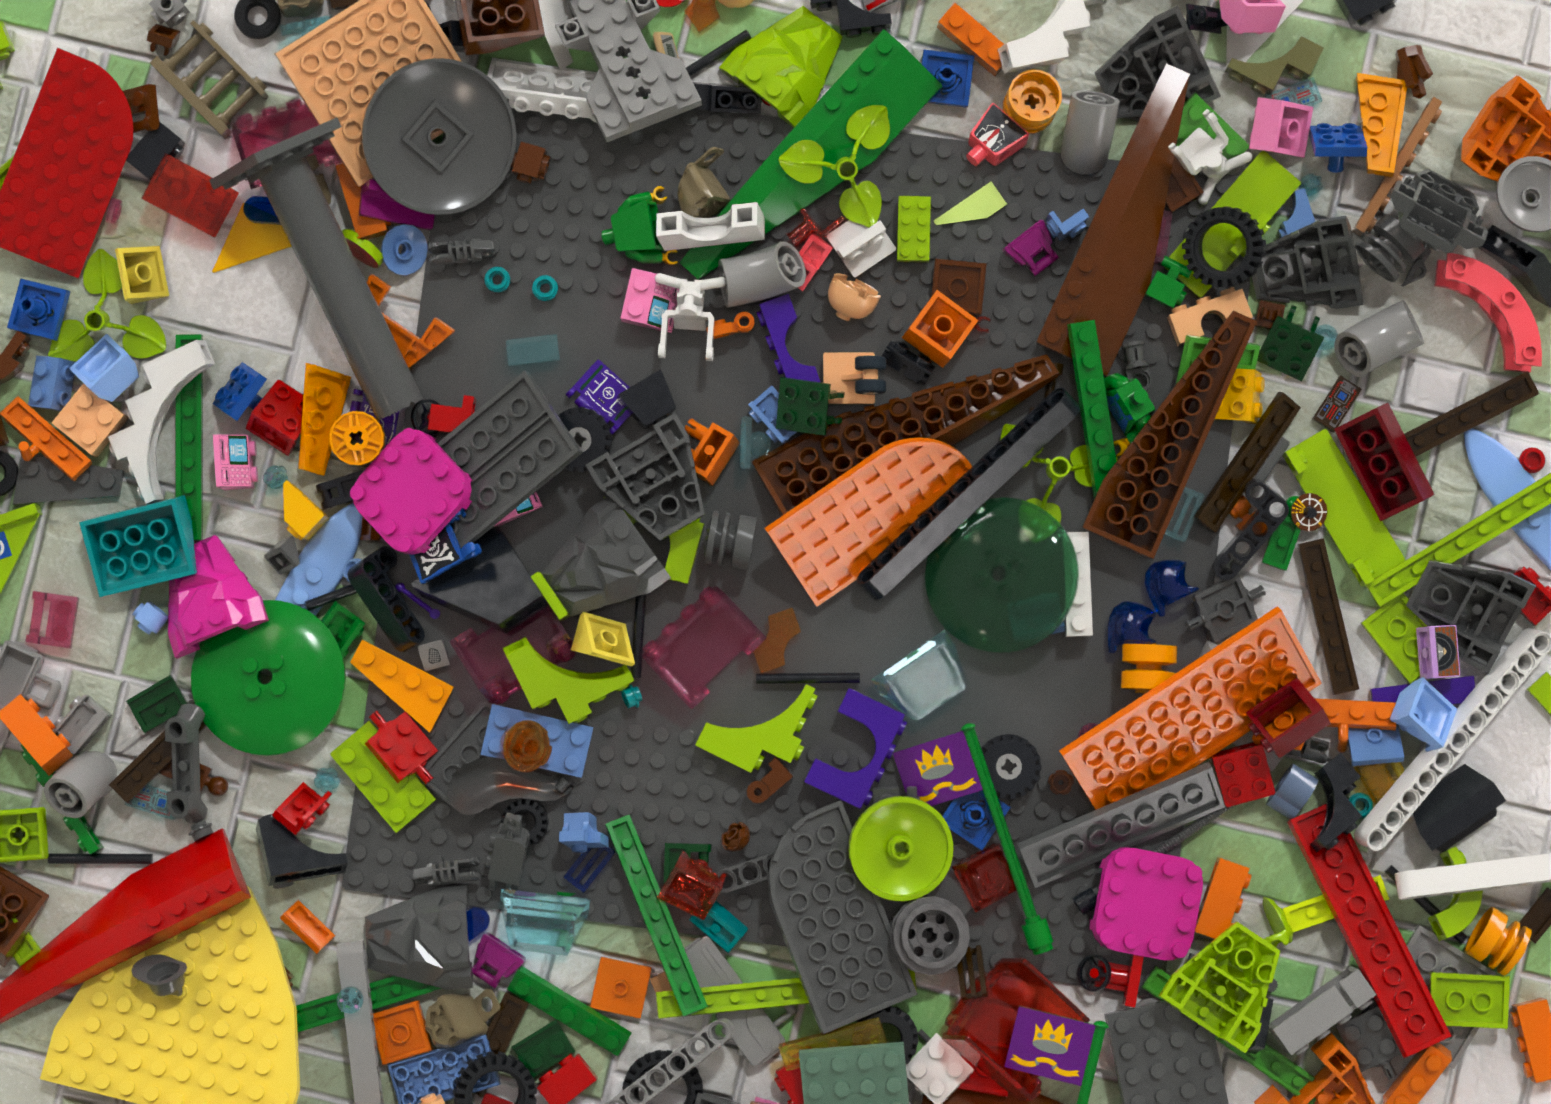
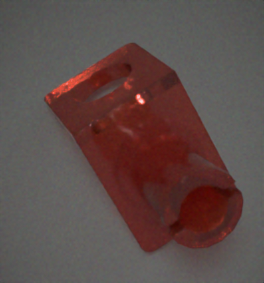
(810, 226)

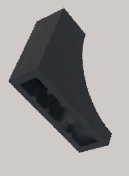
(1522, 261)
(291, 860)

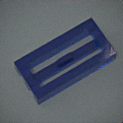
(575, 882)

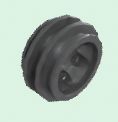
(953, 922)

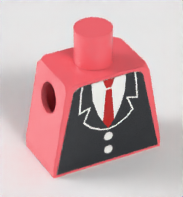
(995, 137)

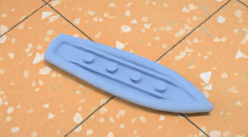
(1502, 477)
(323, 559)

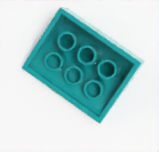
(140, 545)

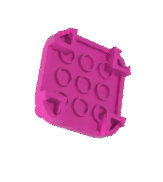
(411, 491)
(1147, 903)

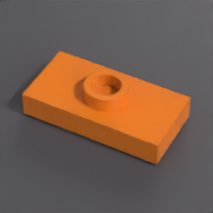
(307, 926)

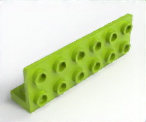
(1350, 515)

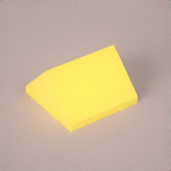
(142, 273)
(603, 639)

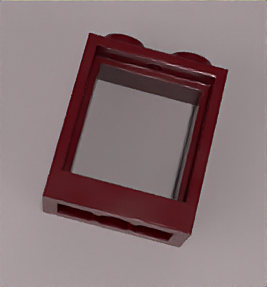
(1276, 705)

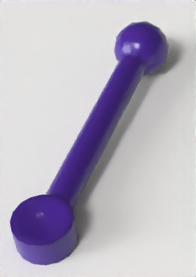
(434, 613)

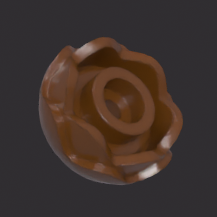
(736, 837)

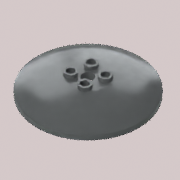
(475, 145)

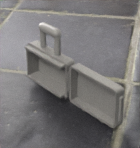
(18, 672)
(754, 1031)

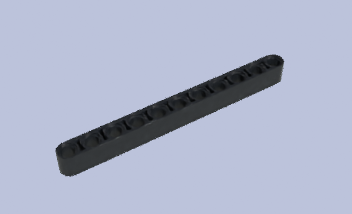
(968, 493)

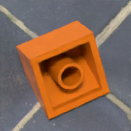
(940, 329)

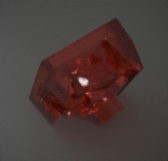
(985, 877)
(692, 886)

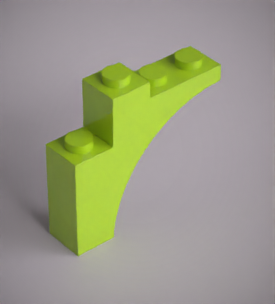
(572, 689)
(775, 736)

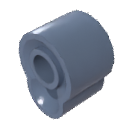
(1292, 791)

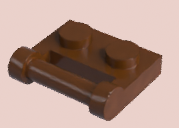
(142, 101)

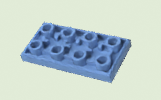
(438, 1070)

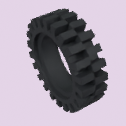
(1194, 253)
(649, 1060)
(492, 1063)

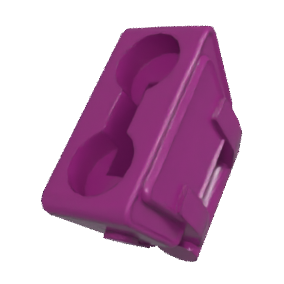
(1029, 245)
(498, 957)

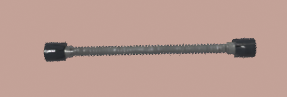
(1087, 899)

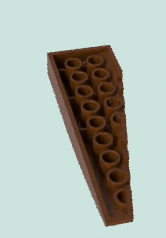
(1153, 471)

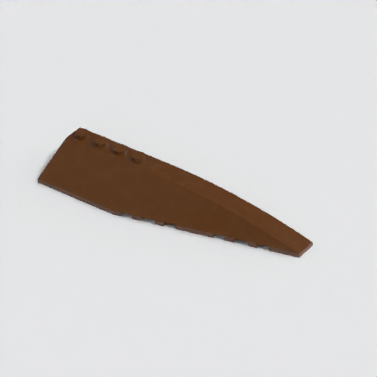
(1122, 240)
(938, 413)

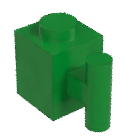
(1166, 288)

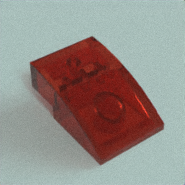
(189, 196)

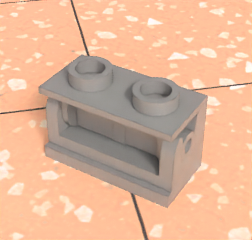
(81, 722)

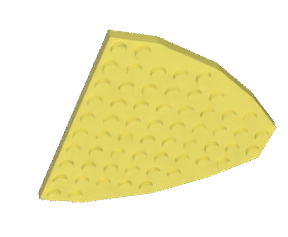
(214, 1044)

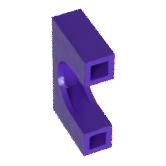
(884, 725)

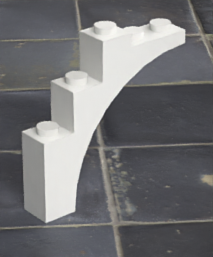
(1047, 43)
(147, 410)

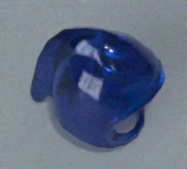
(1167, 583)
(1129, 625)

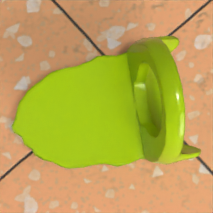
(1278, 923)

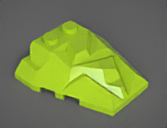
(786, 63)
(1226, 985)

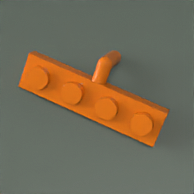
(44, 439)
(1358, 715)

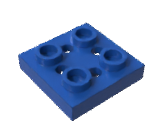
(960, 66)
(1337, 143)
(30, 307)
(240, 391)
(978, 833)

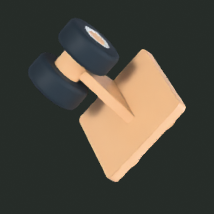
(855, 375)

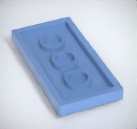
(568, 741)

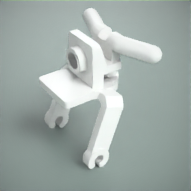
(1204, 155)
(689, 309)

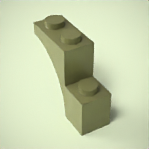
(1264, 76)

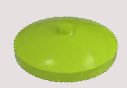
(901, 848)

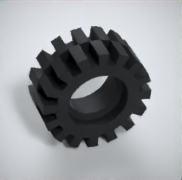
(536, 811)

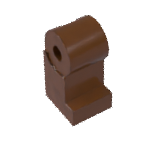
(762, 789)

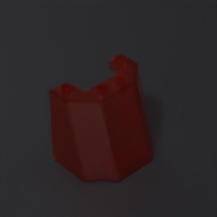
(984, 1026)

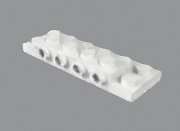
(543, 87)

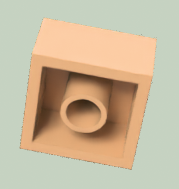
(89, 420)

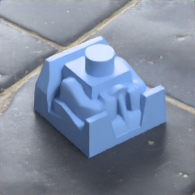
(106, 369)
(1424, 714)

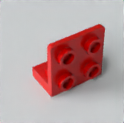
(278, 417)
(1243, 773)

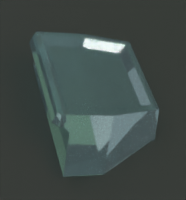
(923, 678)
(542, 920)

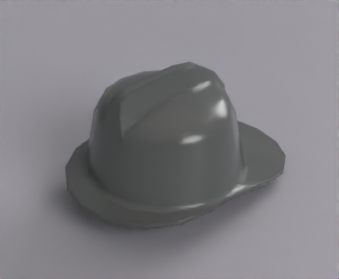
(161, 974)

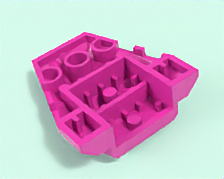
(211, 599)

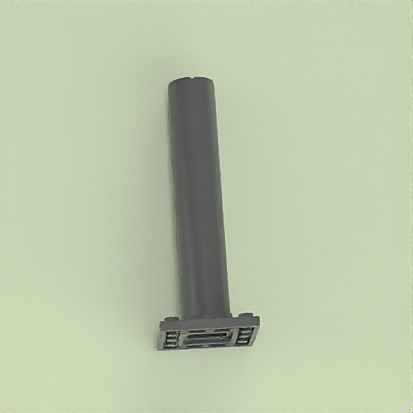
(330, 266)

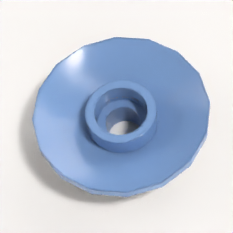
(413, 249)

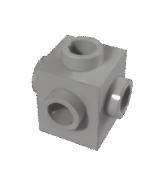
(171, 16)

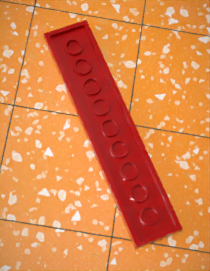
(1371, 936)

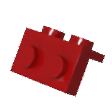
(1540, 600)
(301, 807)

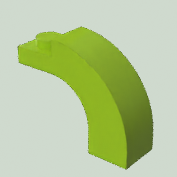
(1462, 906)

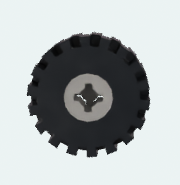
(592, 435)
(1021, 756)

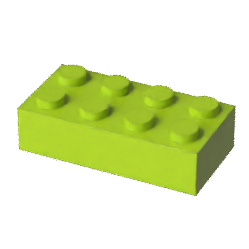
(913, 229)

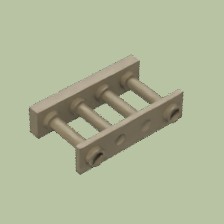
(186, 84)

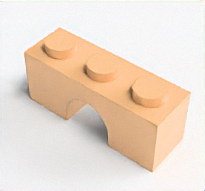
(1188, 320)

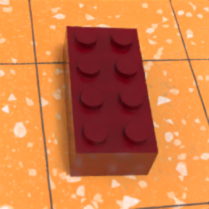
(1384, 462)

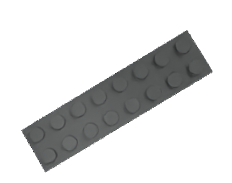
(1121, 824)

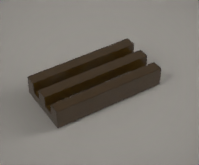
(973, 995)

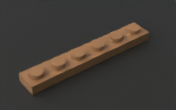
(1404, 158)

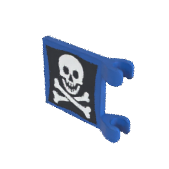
(444, 553)

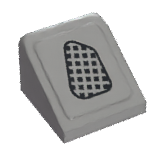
(433, 655)

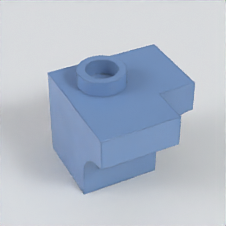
(581, 832)

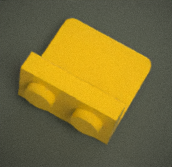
(1243, 397)

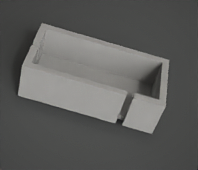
(1322, 1010)

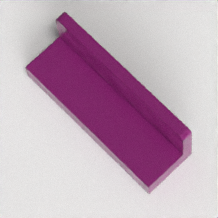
(379, 205)

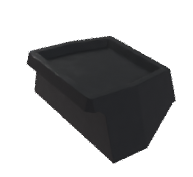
(1457, 808)

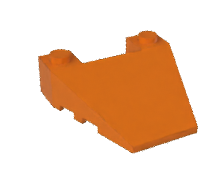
(1339, 1079)

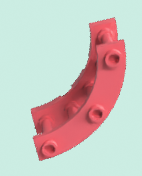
(1502, 305)

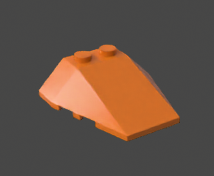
(1507, 129)

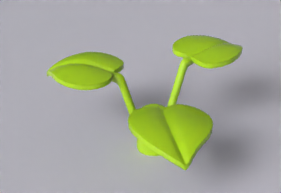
(805, 162)
(142, 337)
(1057, 470)

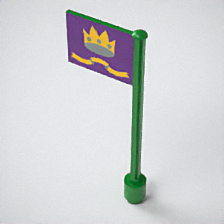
(955, 768)
(1056, 1048)

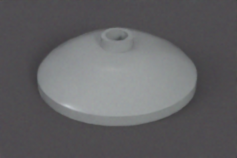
(1525, 178)

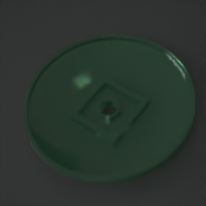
(1031, 596)

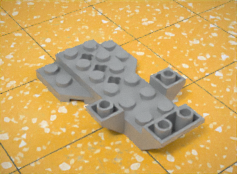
(616, 99)

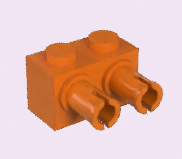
(713, 451)

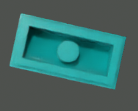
(721, 926)

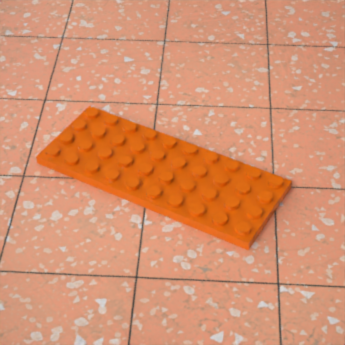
(1189, 713)

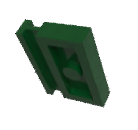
(157, 703)
(543, 1048)

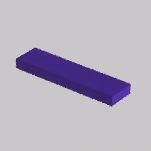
(1453, 689)

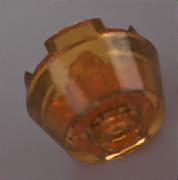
(525, 746)

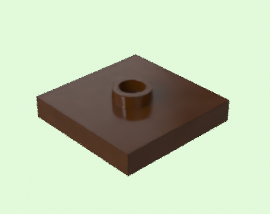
(961, 283)

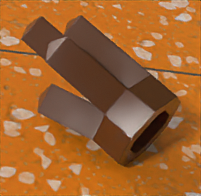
(1413, 69)

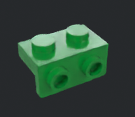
(343, 625)

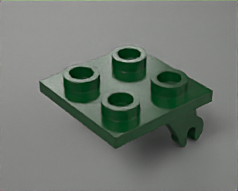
(1290, 346)
(805, 406)

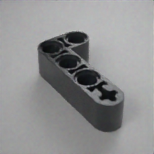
(1247, 535)
(384, 600)

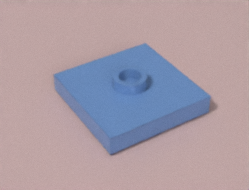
(1375, 746)

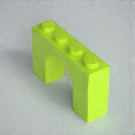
(683, 550)

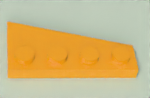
(1381, 119)
(322, 406)
(405, 684)

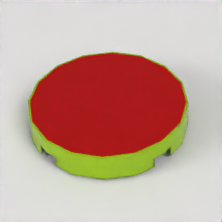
(363, 249)

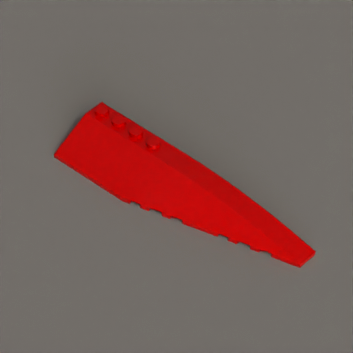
(130, 920)

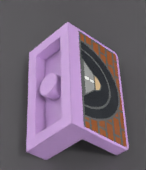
(1438, 651)

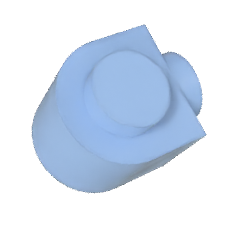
(150, 617)

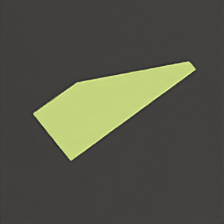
(976, 206)

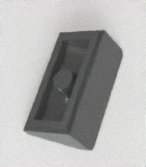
(283, 555)

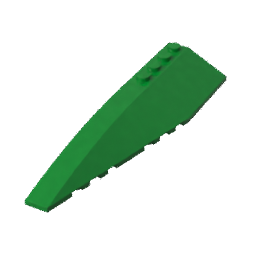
(879, 76)

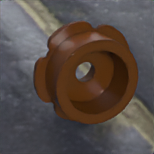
(1067, 780)

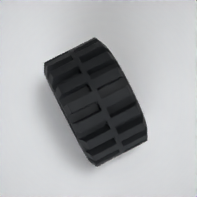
(904, 1024)

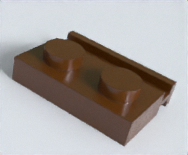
(1182, 187)

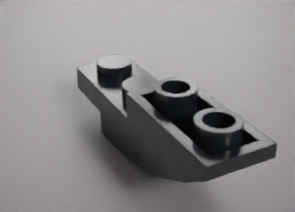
(727, 98)

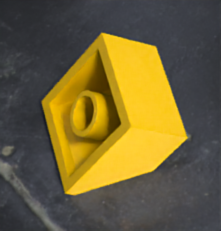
(301, 513)

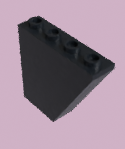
(488, 587)

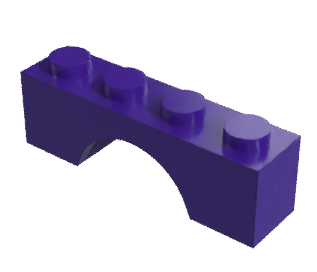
(779, 317)

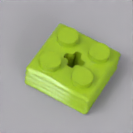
(33, 845)

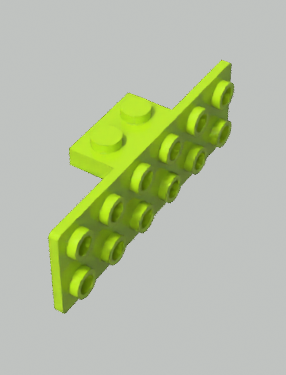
(1261, 193)

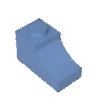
(1300, 216)

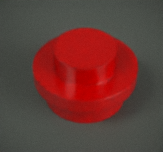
(1532, 460)

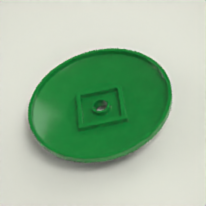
(293, 705)

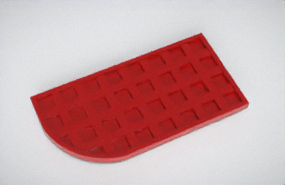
(66, 165)

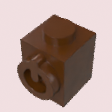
(530, 163)

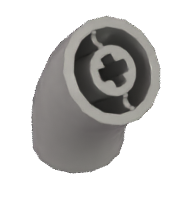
(1089, 131)
(761, 274)
(1378, 339)
(80, 783)

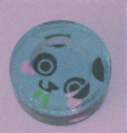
(350, 999)

